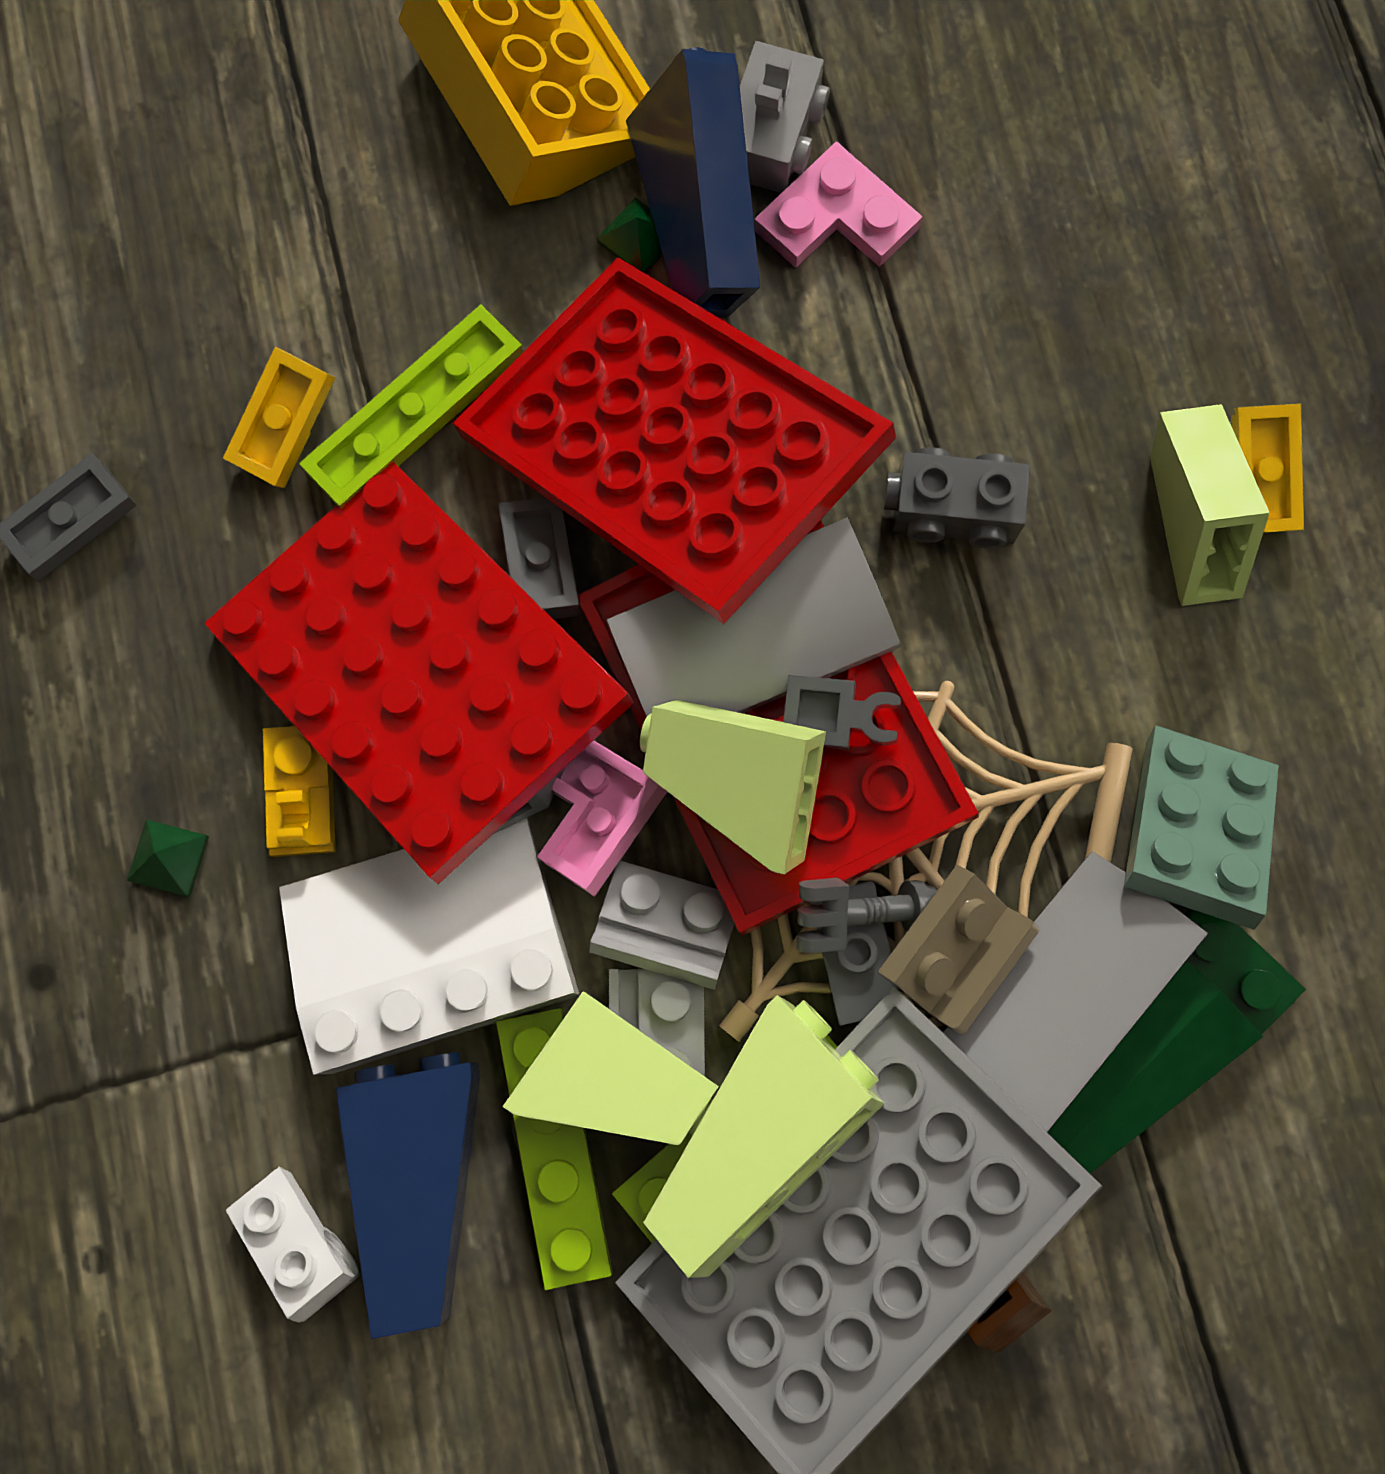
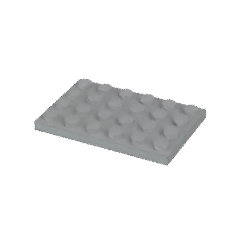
(873, 1256)

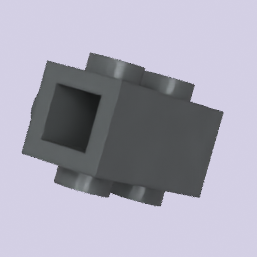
(958, 497)

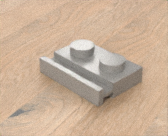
(663, 925)
(663, 1010)

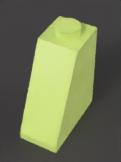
(1206, 504)
(738, 774)
(611, 1080)

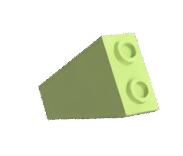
(762, 1137)

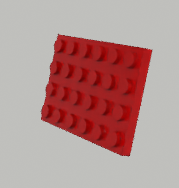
(675, 436)
(418, 669)
(868, 799)

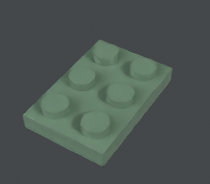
(1203, 828)

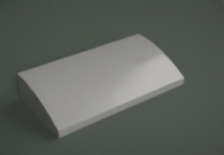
(804, 620)
(1077, 988)

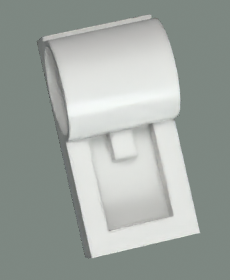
(291, 1247)

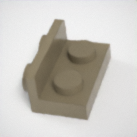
(958, 951)

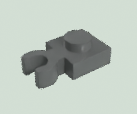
(832, 708)

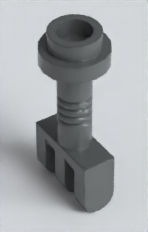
(841, 912)

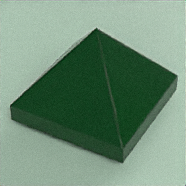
(633, 237)
(168, 858)

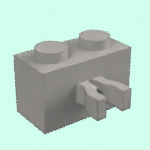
(779, 102)

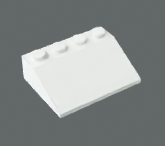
(406, 962)

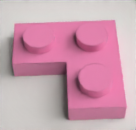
(838, 196)
(607, 813)

